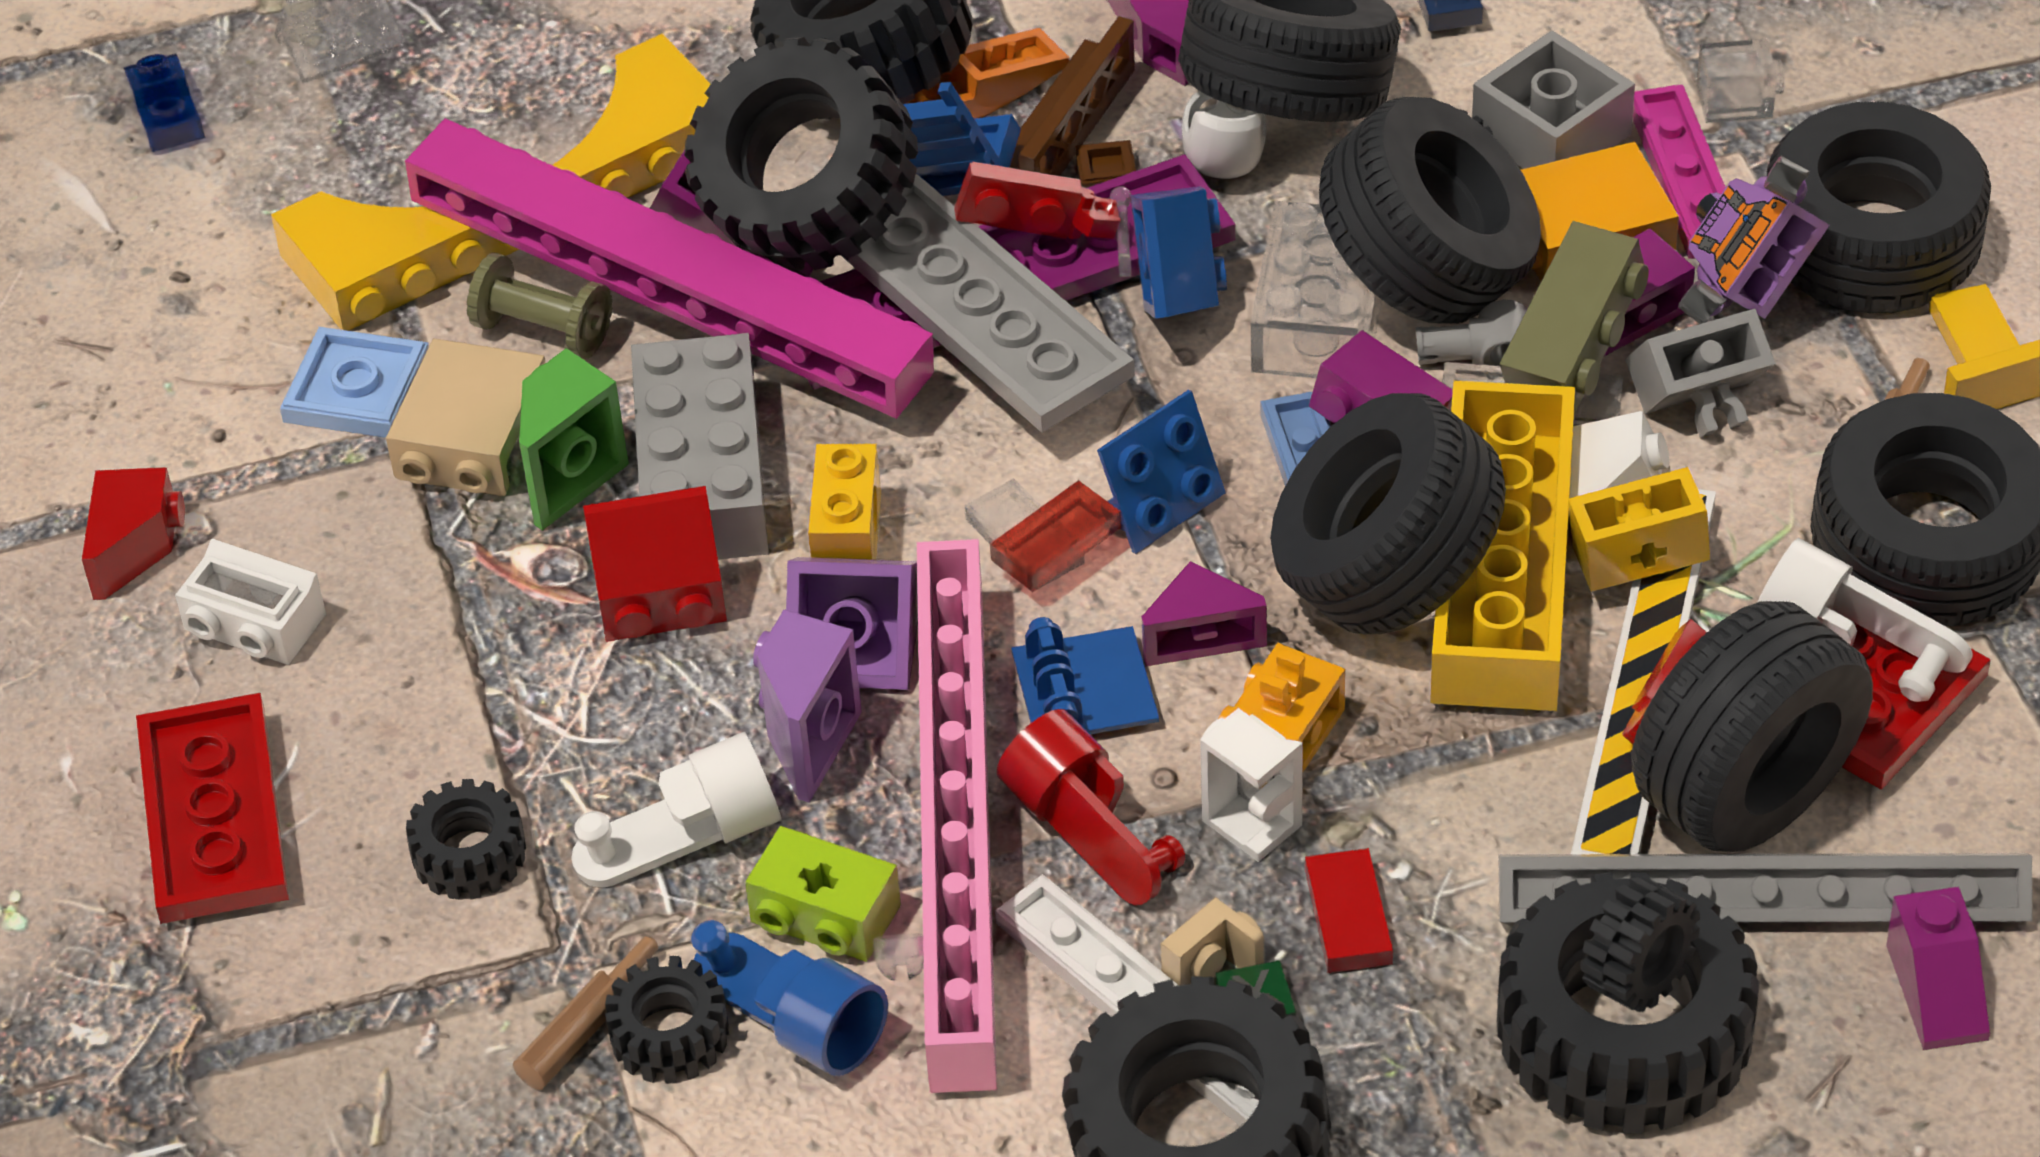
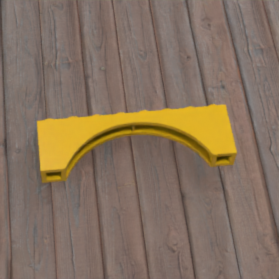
(377, 257)

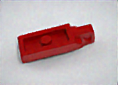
(1034, 203)

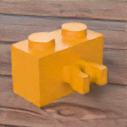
(1294, 697)

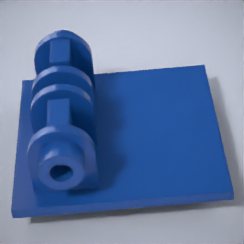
(1161, 471)
(1089, 675)

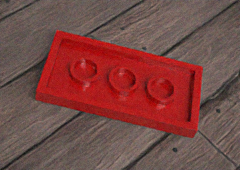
(211, 808)

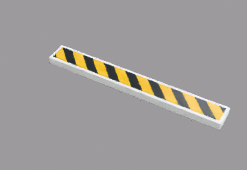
(1612, 806)

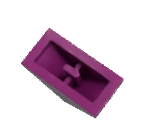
(1202, 618)

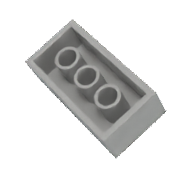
(703, 430)

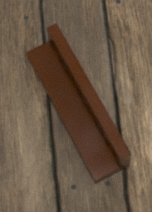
(1076, 101)

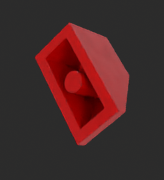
(129, 526)

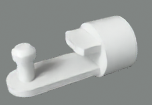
(1838, 599)
(705, 800)

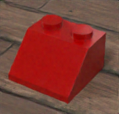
(655, 563)

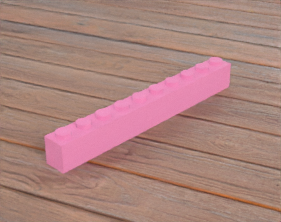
(955, 820)

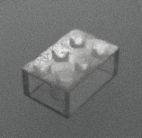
(1305, 296)

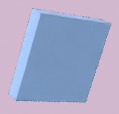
(352, 381)

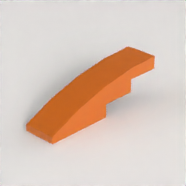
(1001, 71)

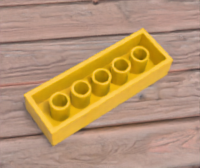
(1504, 625)

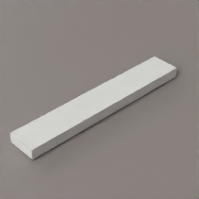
(1098, 967)

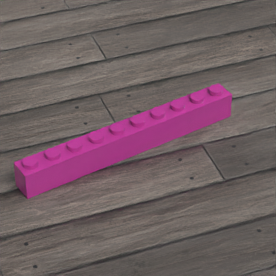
(671, 267)

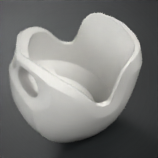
(1222, 138)

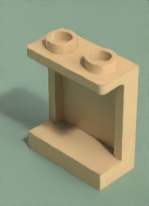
(461, 417)

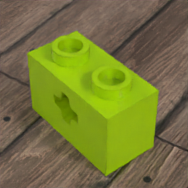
(823, 893)

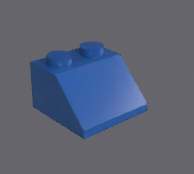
(1177, 251)

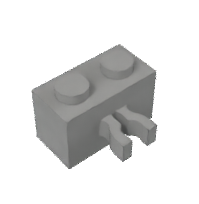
(1702, 367)

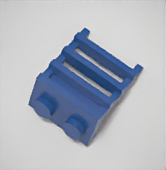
(953, 139)

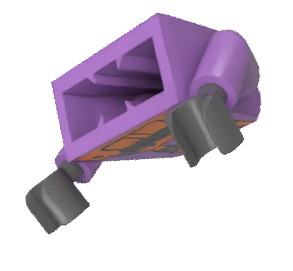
(1751, 242)

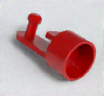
(1075, 788)

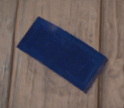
(163, 101)

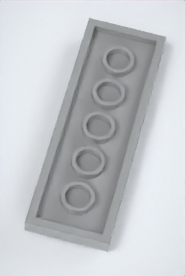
(991, 311)

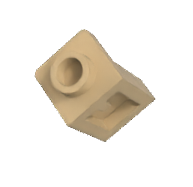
(1208, 940)

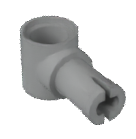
(1481, 340)

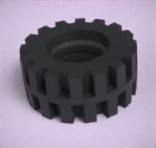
(469, 867)

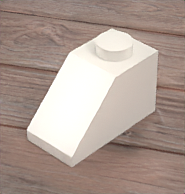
(1615, 453)

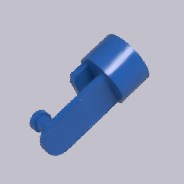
(809, 1003)

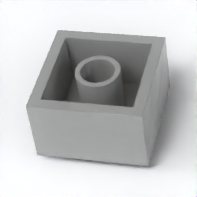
(1554, 103)

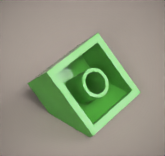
(568, 434)

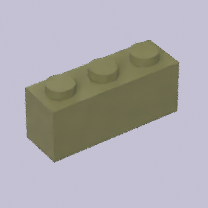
(1577, 311)

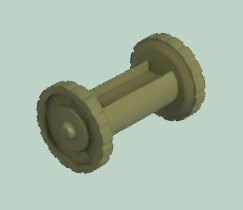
(497, 293)

